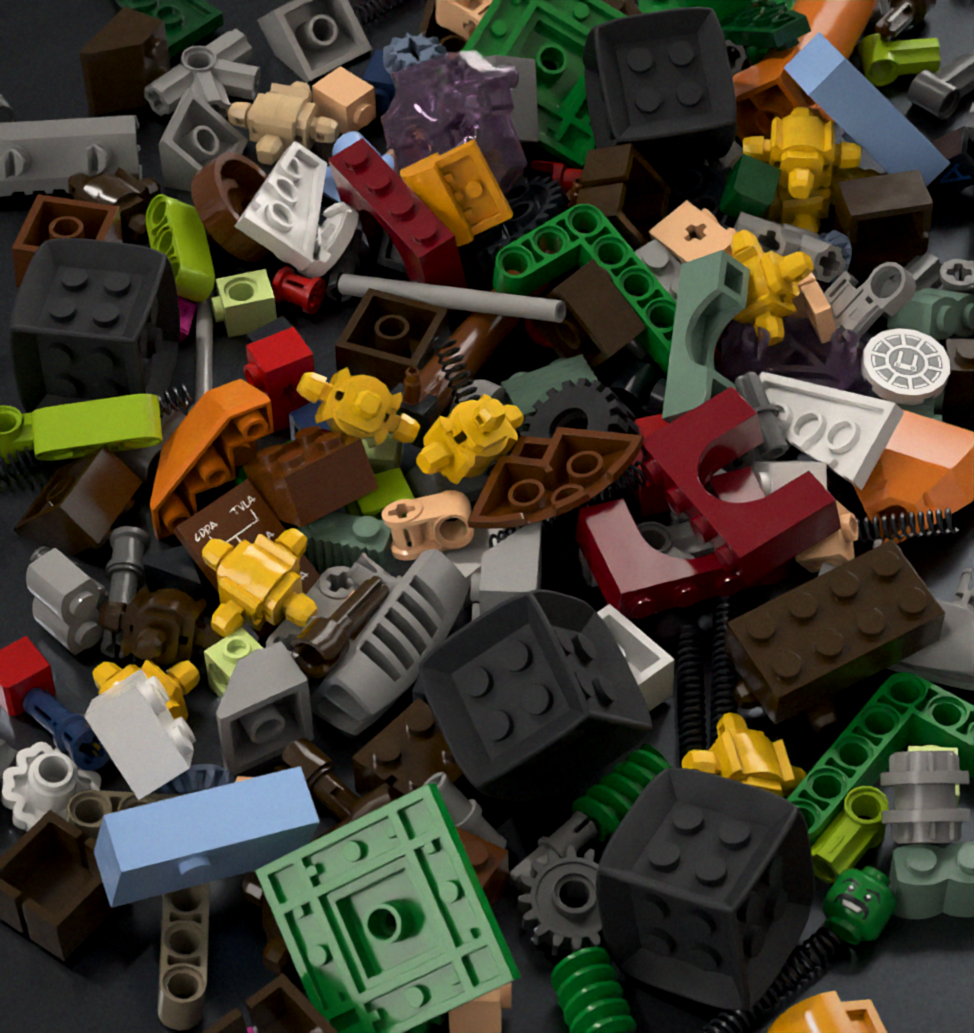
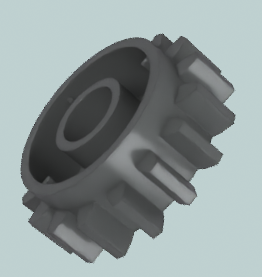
(548, 916)

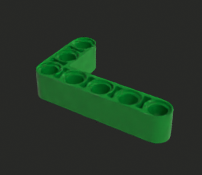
(579, 248)
(898, 713)

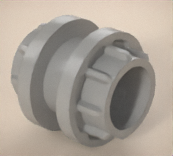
(925, 797)

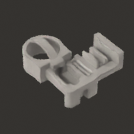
(862, 306)

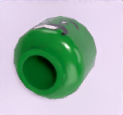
(859, 905)

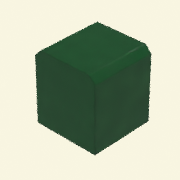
(749, 188)

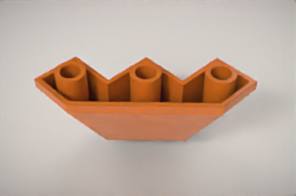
(206, 449)
(920, 469)

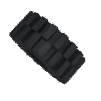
(580, 406)

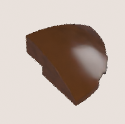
(552, 476)

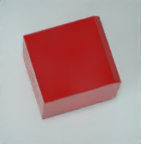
(20, 671)

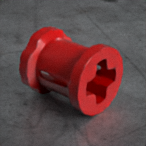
(298, 290)

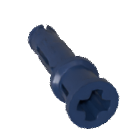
(69, 730)

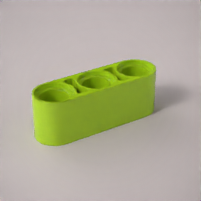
(181, 235)
(85, 426)

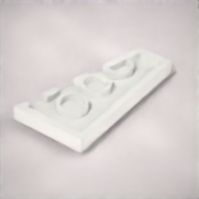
(288, 207)
(833, 424)

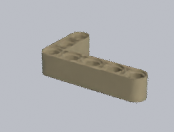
(179, 929)

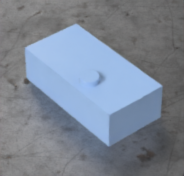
(863, 111)
(203, 836)

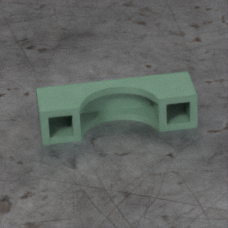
(707, 299)

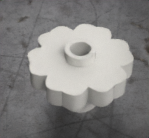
(43, 782)

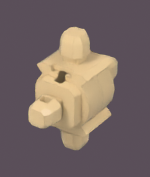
(282, 118)

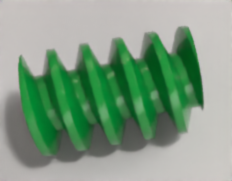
(617, 791)
(590, 994)

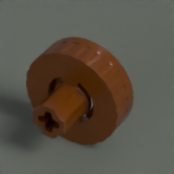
(221, 196)

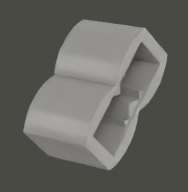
(64, 601)

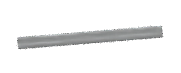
(458, 298)

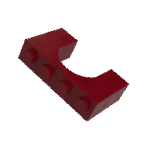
(389, 204)
(746, 535)
(645, 581)

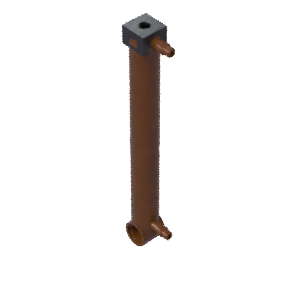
(479, 336)

